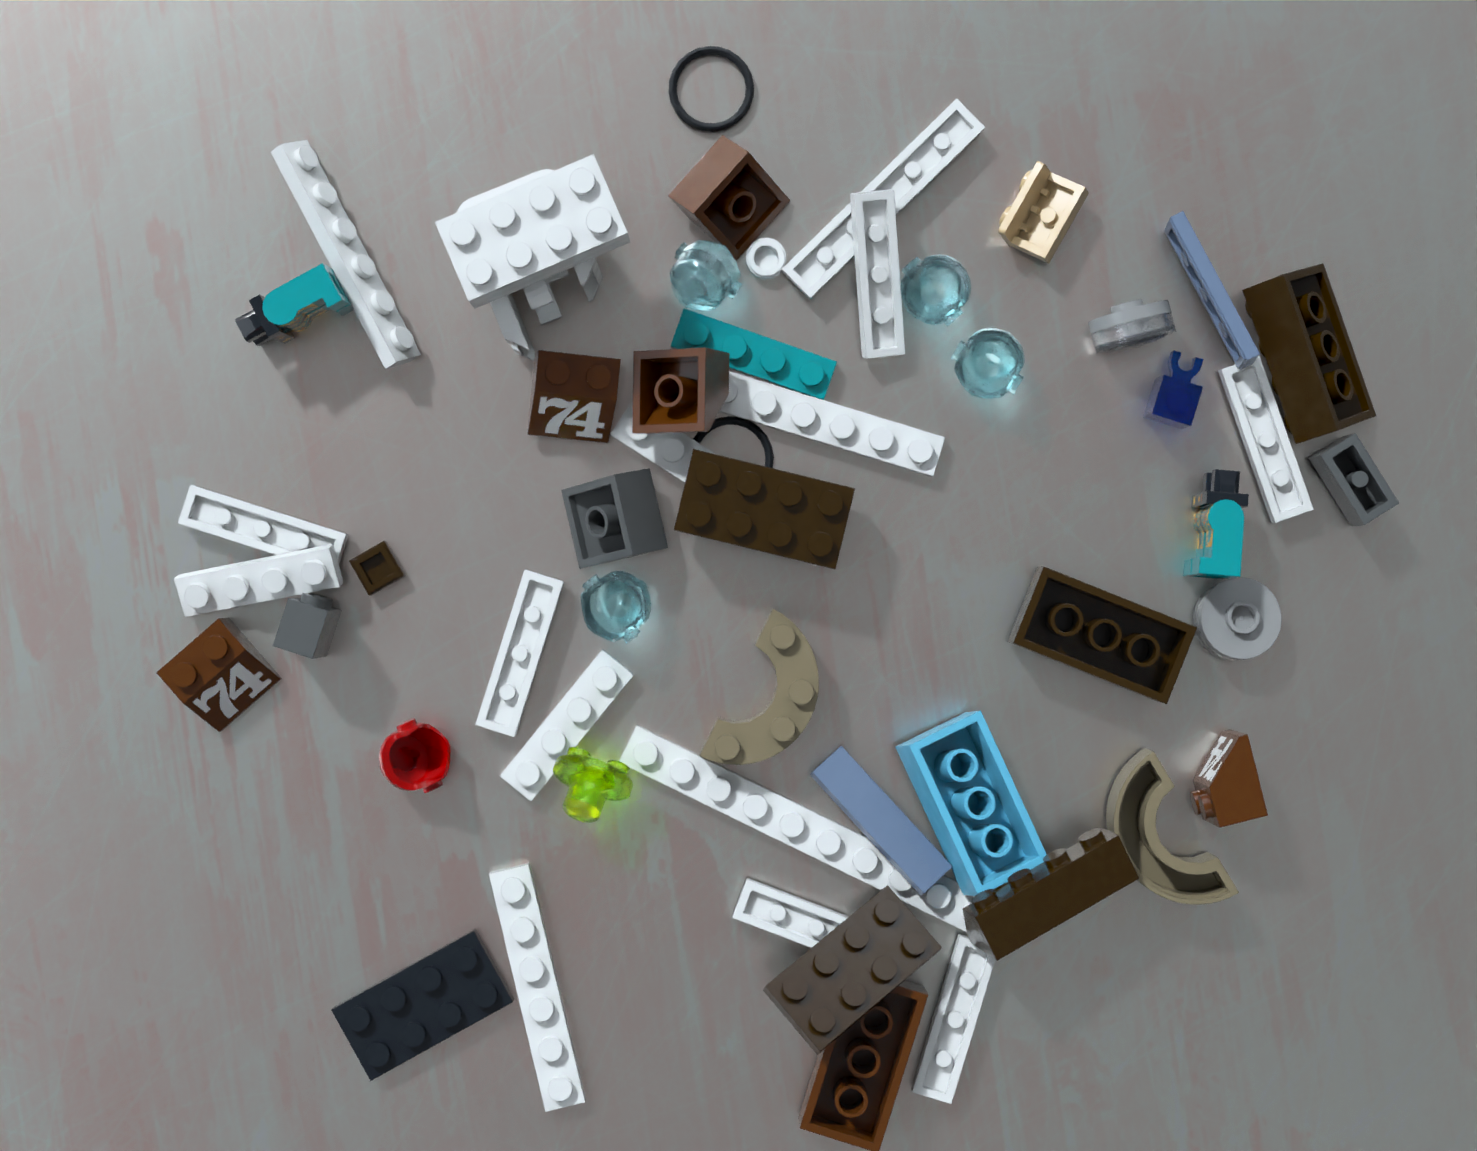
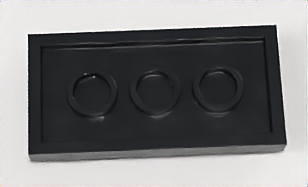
(422, 1004)

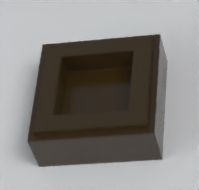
(377, 568)

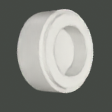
(765, 258)

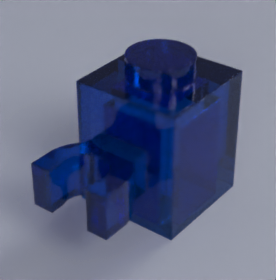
(1173, 396)

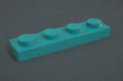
(757, 354)

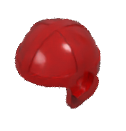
(415, 757)

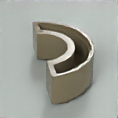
(786, 714)
(1132, 816)

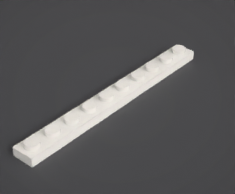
(785, 821)

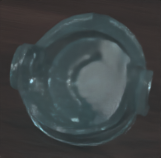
(704, 275)
(935, 289)
(989, 363)
(615, 605)

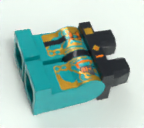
(293, 306)
(1218, 527)

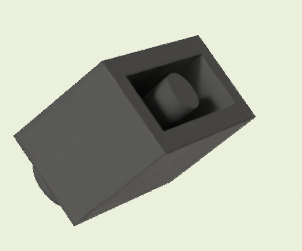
(1354, 480)
(308, 626)

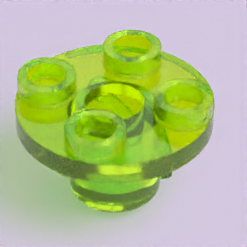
(590, 783)

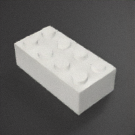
(533, 231)

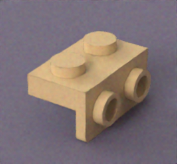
(1041, 212)

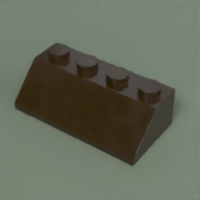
(1308, 353)
(1048, 893)

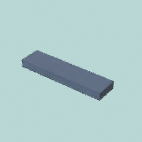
(1211, 291)
(881, 820)

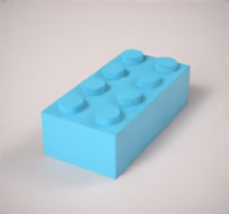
(971, 802)

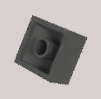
(614, 518)

